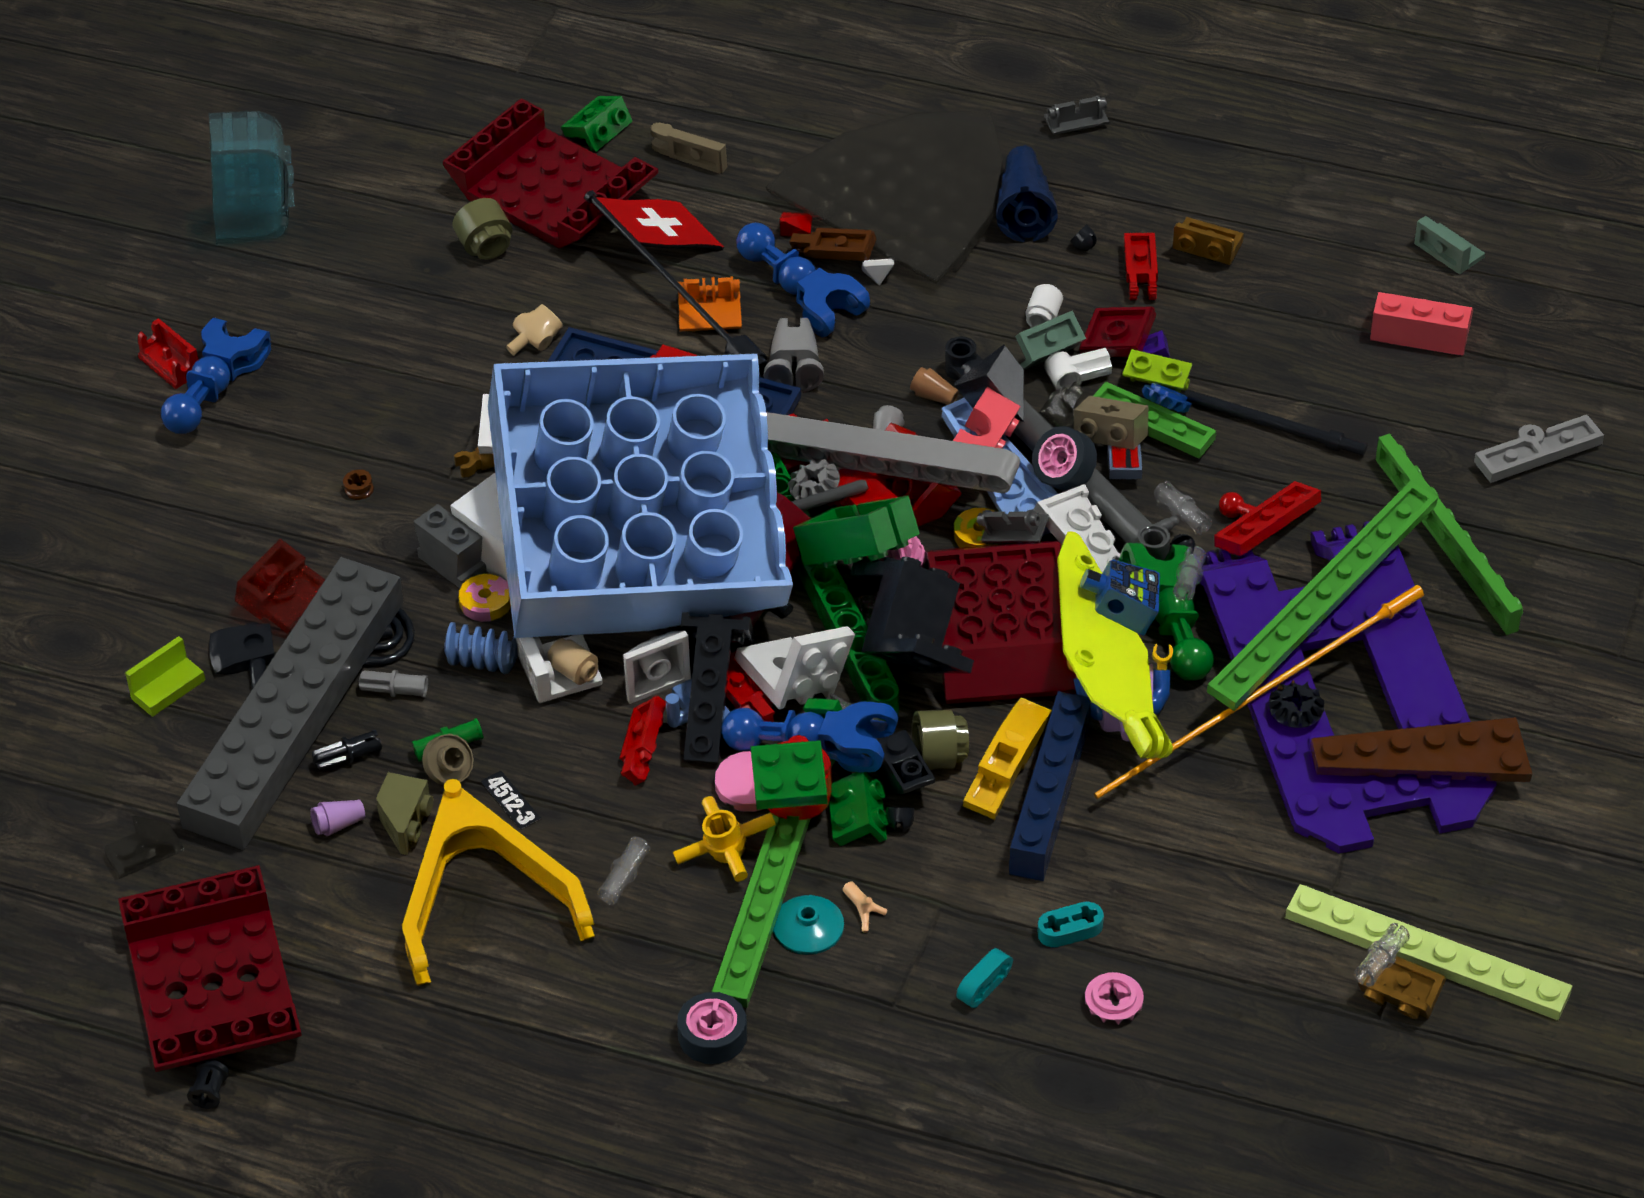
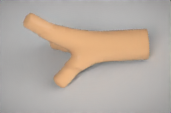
(863, 903)

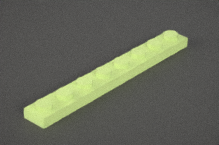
(1432, 952)

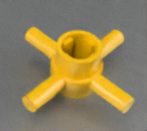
(724, 838)

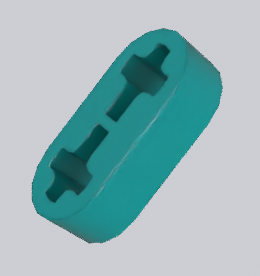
(1070, 924)
(984, 978)

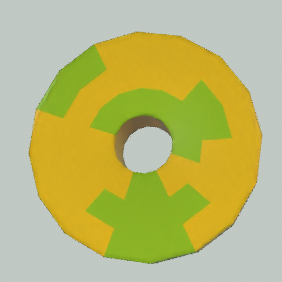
(967, 531)

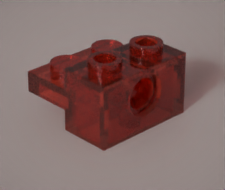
(278, 586)

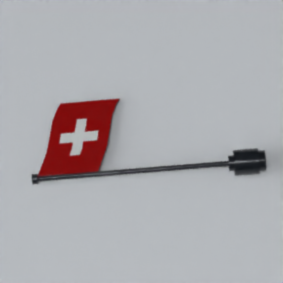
(670, 226)

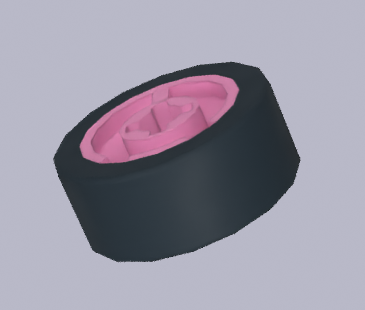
(1060, 444)
(715, 1043)

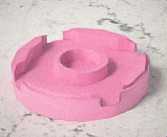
(735, 782)

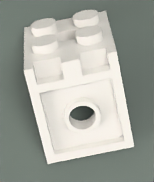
(808, 664)

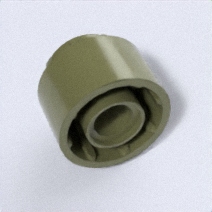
(483, 228)
(940, 738)

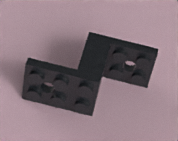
(911, 616)

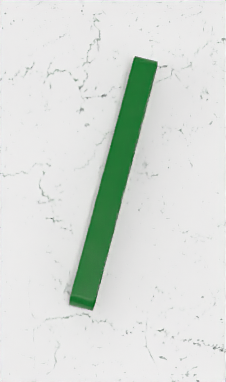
(838, 609)

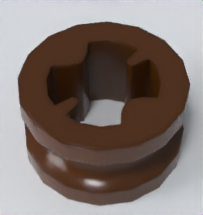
(358, 492)

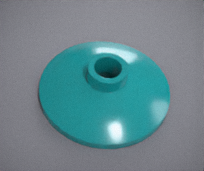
(812, 934)

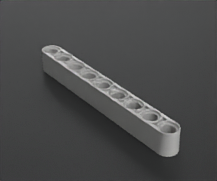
(892, 453)

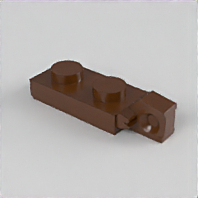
(835, 244)

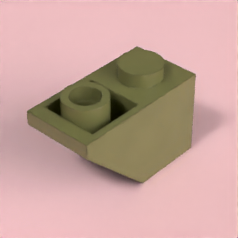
(402, 807)

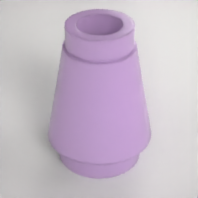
(336, 815)

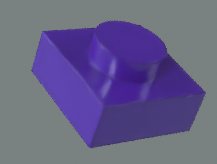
(1157, 344)

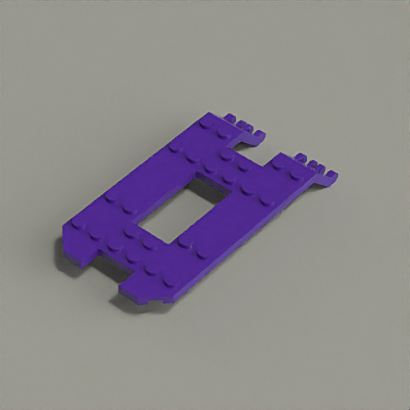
(1409, 673)

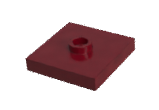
(1118, 330)

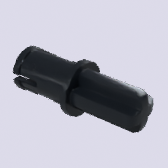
(346, 750)

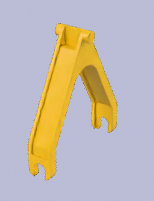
(468, 824)

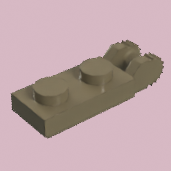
(689, 147)

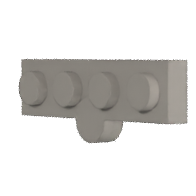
(1538, 448)

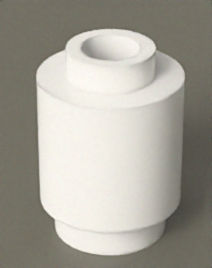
(1043, 304)

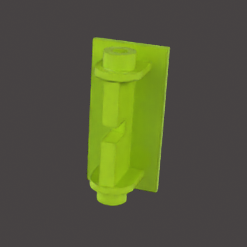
(1158, 370)

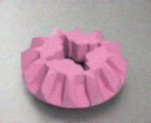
(1126, 991)

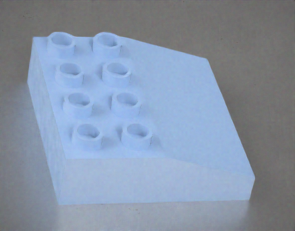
(635, 493)

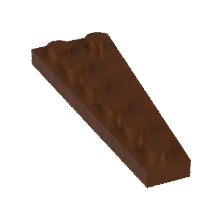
(1458, 750)

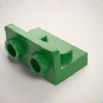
(599, 121)

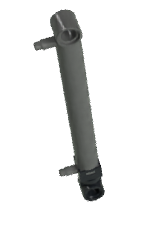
(1114, 507)

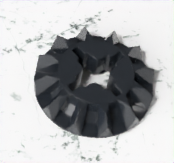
(1286, 712)

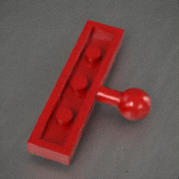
(1265, 519)

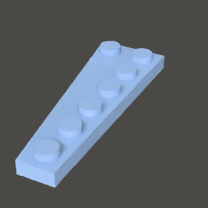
(1026, 486)

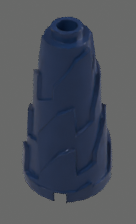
(1024, 201)

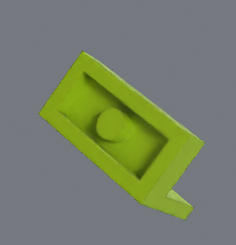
(163, 677)

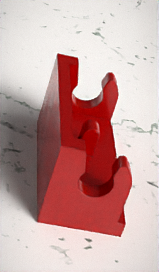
(167, 353)

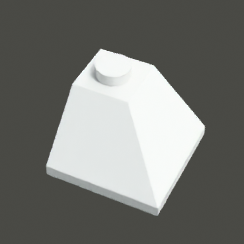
(657, 665)

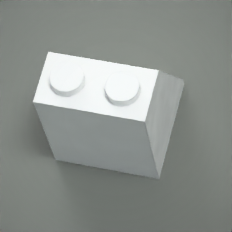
(481, 513)

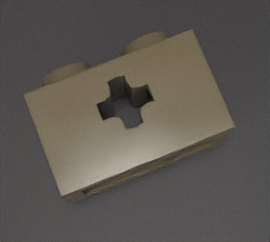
(1112, 421)

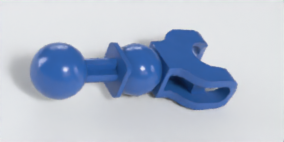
(815, 289)
(221, 362)
(842, 733)

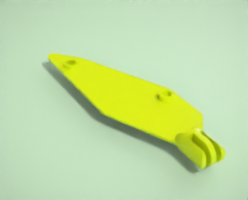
(1107, 655)

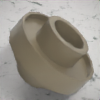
(446, 763)

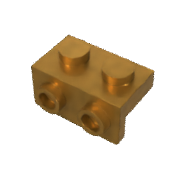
(1207, 240)
(1406, 986)

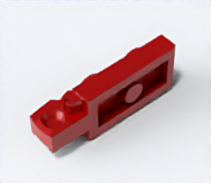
(746, 693)
(641, 739)

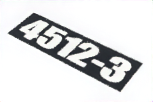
(510, 800)

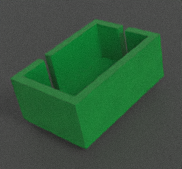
(851, 536)

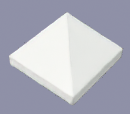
(877, 269)

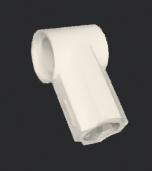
(1067, 369)

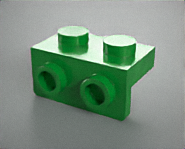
(857, 808)

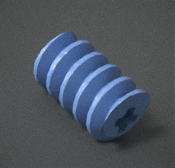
(480, 650)

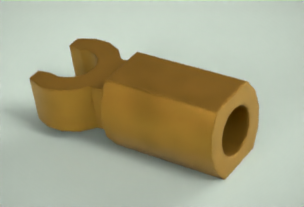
(472, 461)

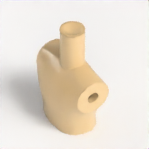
(535, 328)

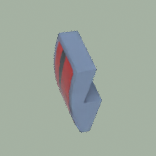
(1124, 462)

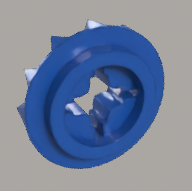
(1166, 397)

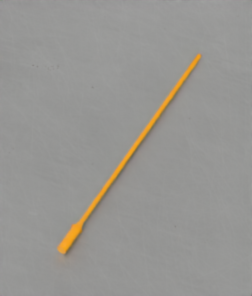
(1387, 611)

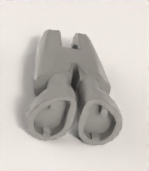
(797, 346)

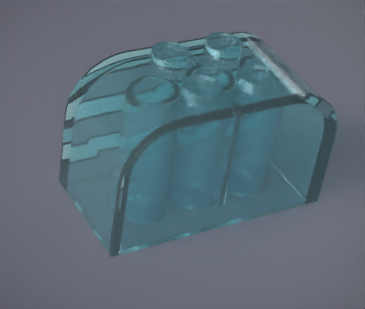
(249, 177)

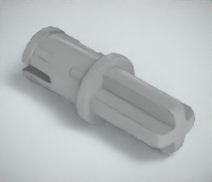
(394, 683)

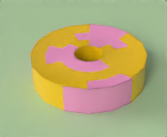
(480, 608)

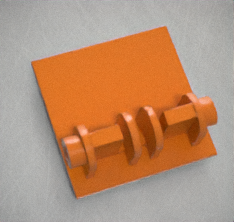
(719, 301)

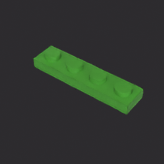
(1166, 424)

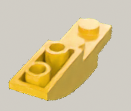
(1006, 757)

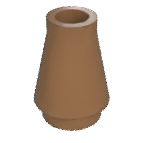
(933, 387)

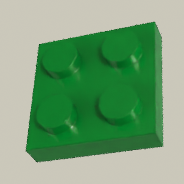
(788, 775)

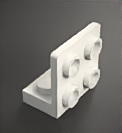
(544, 679)

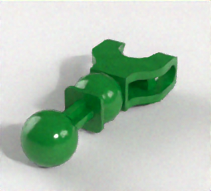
(1191, 656)

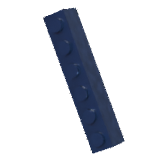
(1050, 786)

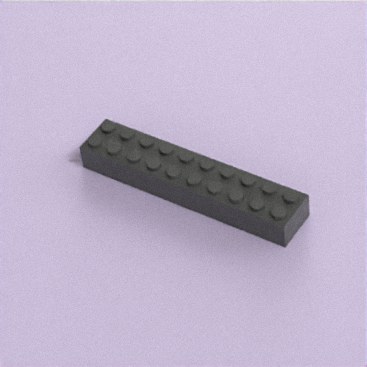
(290, 704)

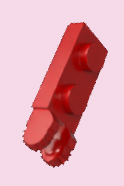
(1141, 263)

